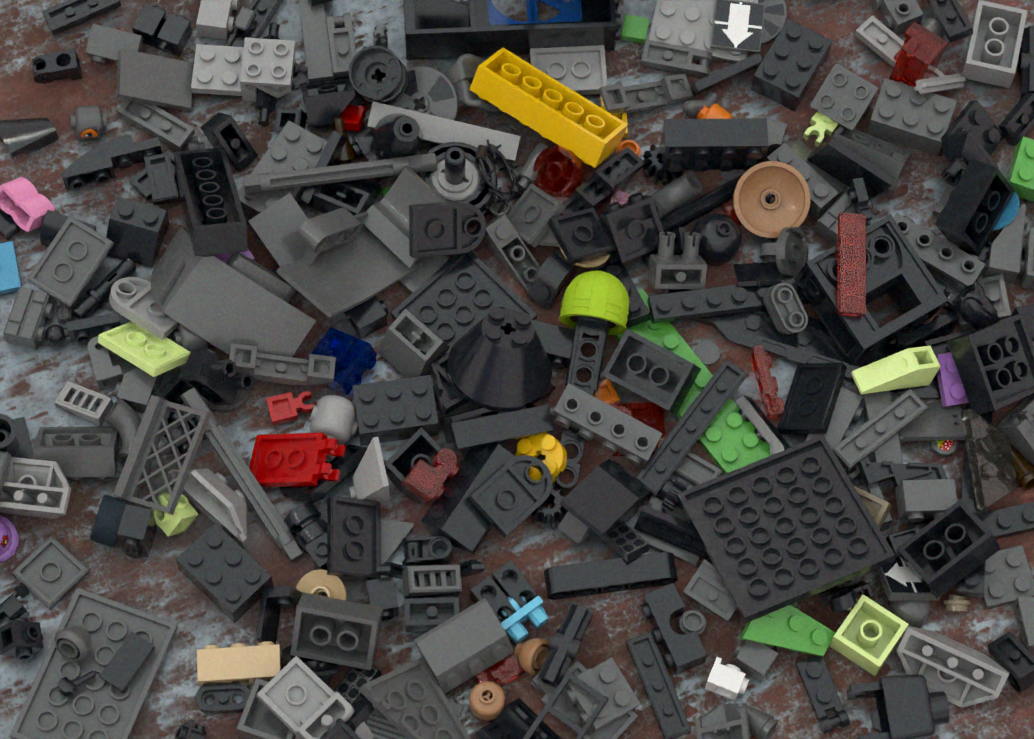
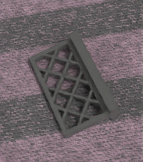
(146, 450)

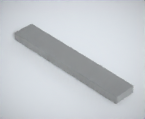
(444, 130)

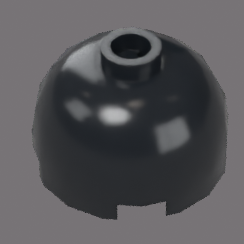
(719, 238)

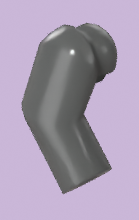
(694, 106)

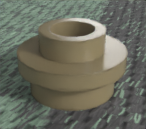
(956, 604)

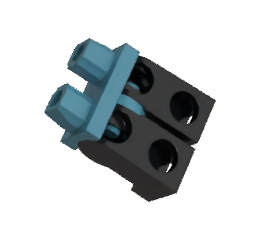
(511, 600)

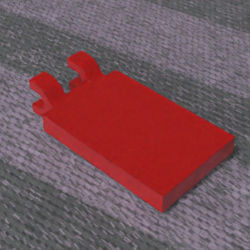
(294, 459)

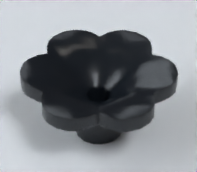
(299, 76)

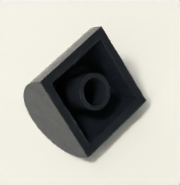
(400, 463)

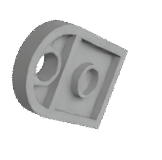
(140, 306)

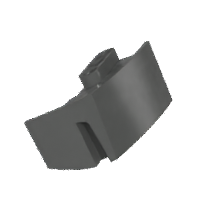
(361, 253)
(228, 299)

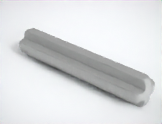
(939, 84)

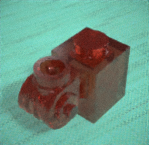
(428, 480)

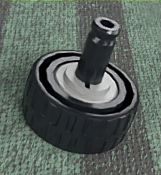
(459, 176)

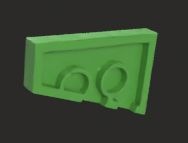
(789, 630)

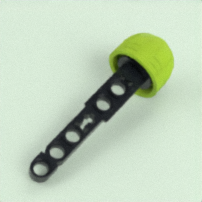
(595, 307)

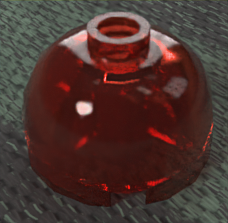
(558, 171)

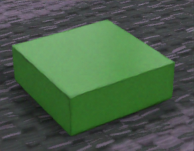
(635, 29)

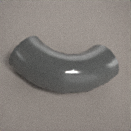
(676, 193)
(127, 423)

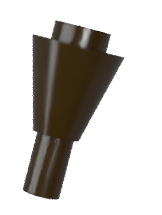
(347, 151)

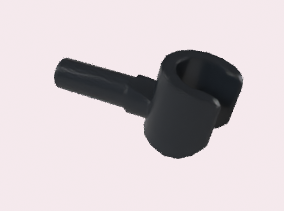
(68, 688)

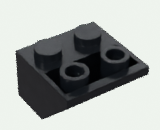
(354, 195)

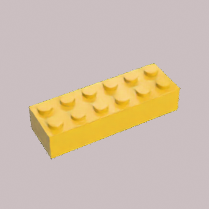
(548, 107)

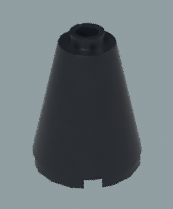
(397, 136)

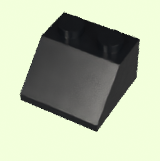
(137, 231)

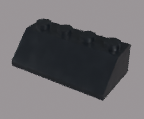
(453, 512)

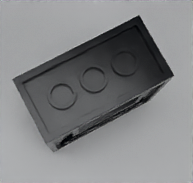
(890, 269)

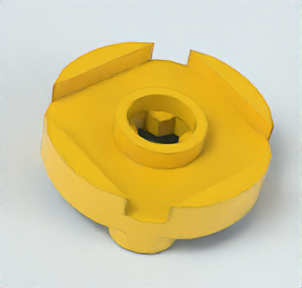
(547, 446)

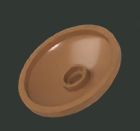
(789, 204)

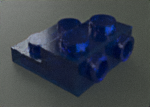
(351, 355)

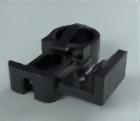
(844, 599)

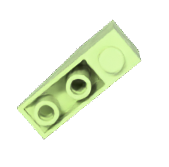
(898, 371)

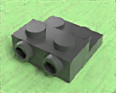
(608, 681)

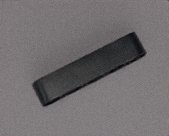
(610, 576)

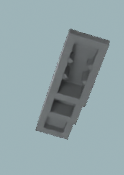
(873, 404)

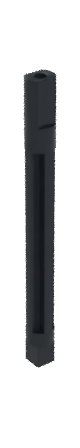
(694, 210)

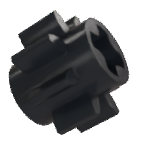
(670, 492)

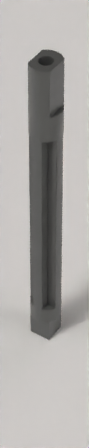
(338, 173)
(244, 477)

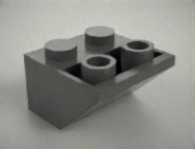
(412, 345)

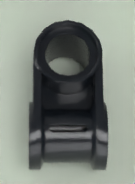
(424, 551)

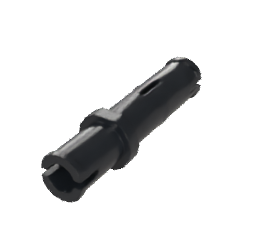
(96, 296)

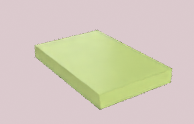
(144, 348)

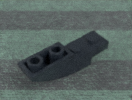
(101, 161)

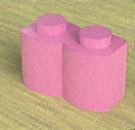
(24, 203)

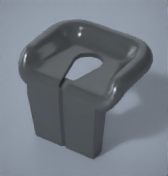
(458, 74)

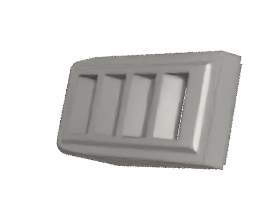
(96, 417)

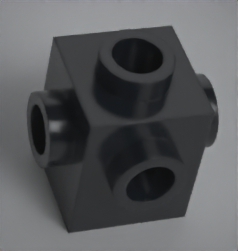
(20, 639)

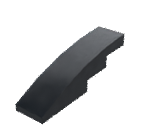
(604, 182)

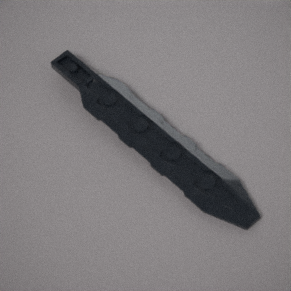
(804, 347)

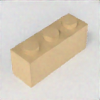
(238, 663)

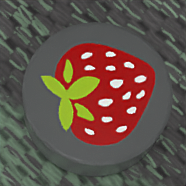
(943, 448)

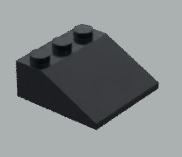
(995, 363)

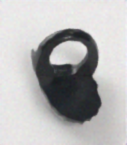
(974, 306)

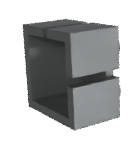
(259, 721)

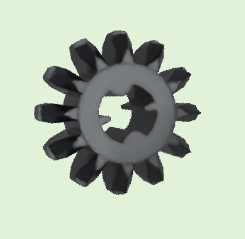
(653, 166)
(553, 514)

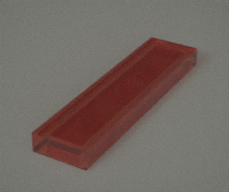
(851, 264)

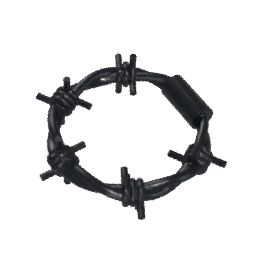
(480, 156)

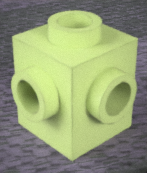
(180, 520)

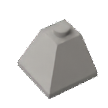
(370, 477)

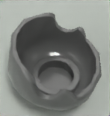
(912, 612)

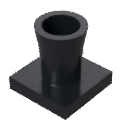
(15, 437)

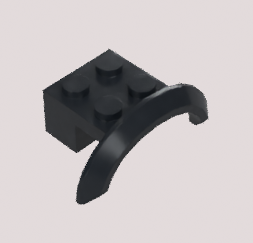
(429, 611)

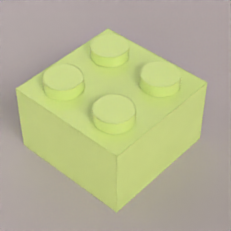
(868, 635)

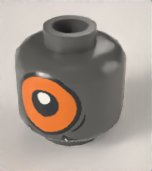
(88, 121)

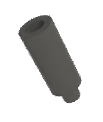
(527, 175)

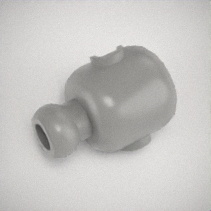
(335, 418)

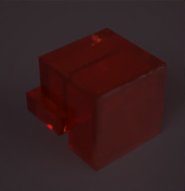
(918, 55)

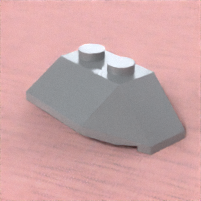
(35, 489)
(217, 502)
(951, 667)

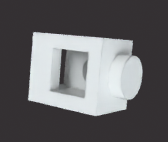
(726, 680)

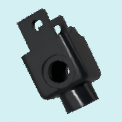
(902, 707)

